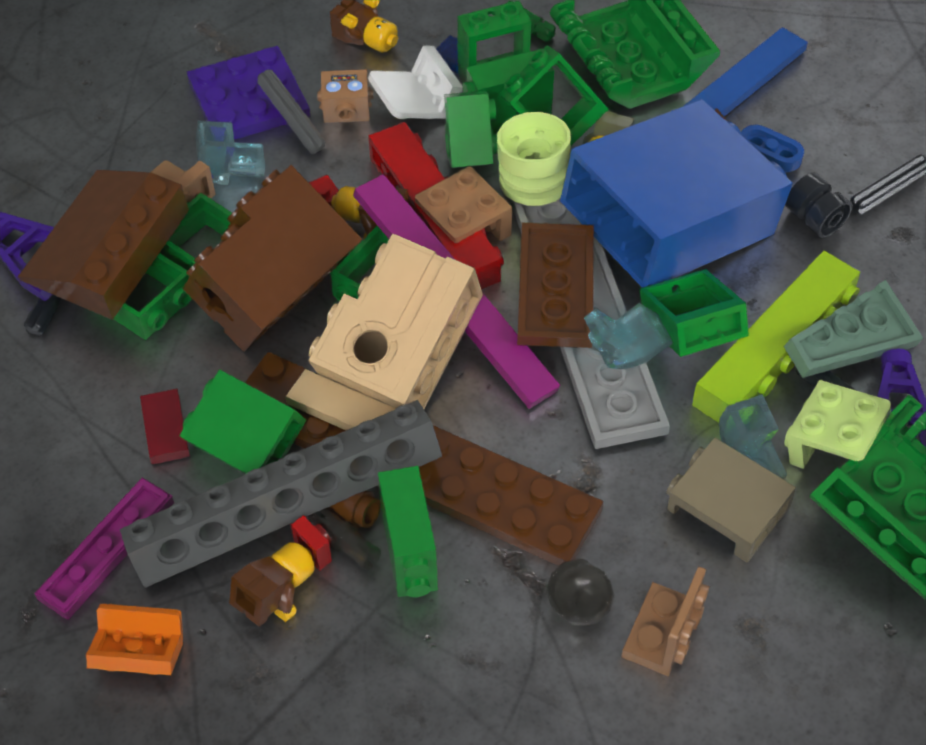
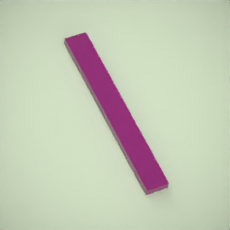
(487, 326)

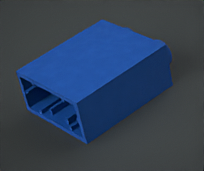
(674, 192)

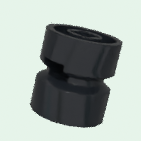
(816, 204)

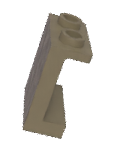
(731, 496)

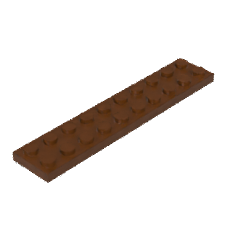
(472, 482)

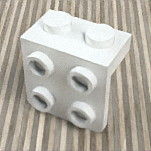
(419, 91)

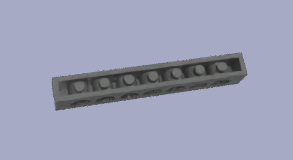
(278, 493)

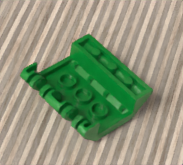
(638, 47)
(885, 496)

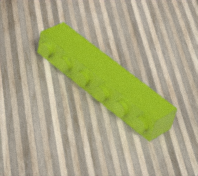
(758, 359)

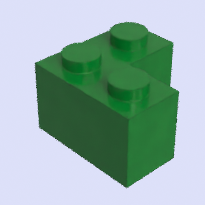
(469, 129)

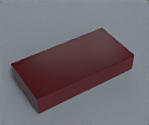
(163, 426)

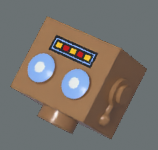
(345, 96)

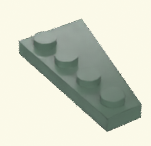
(854, 333)

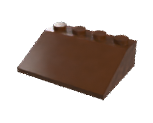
(107, 239)

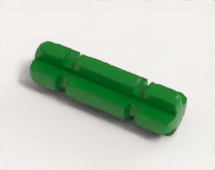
(544, 30)

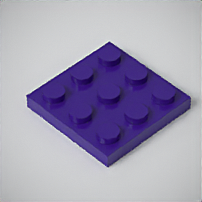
(232, 94)

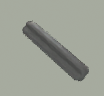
(291, 111)

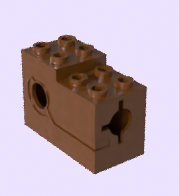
(269, 256)

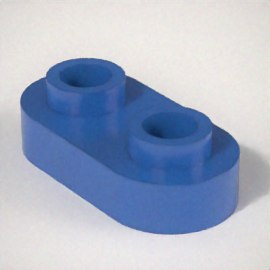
(775, 146)

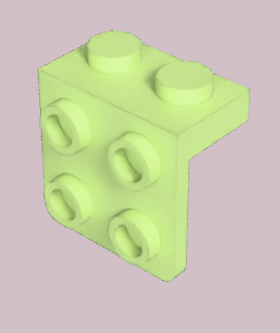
(837, 423)

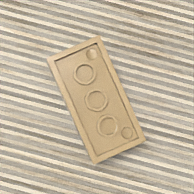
(401, 325)

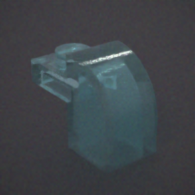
(225, 157)
(629, 339)
(749, 430)

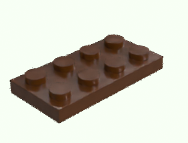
(555, 284)

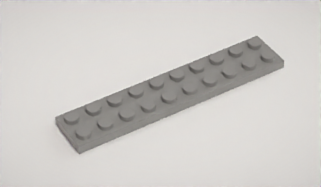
(615, 402)

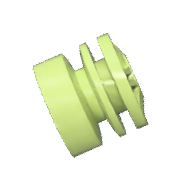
(533, 157)

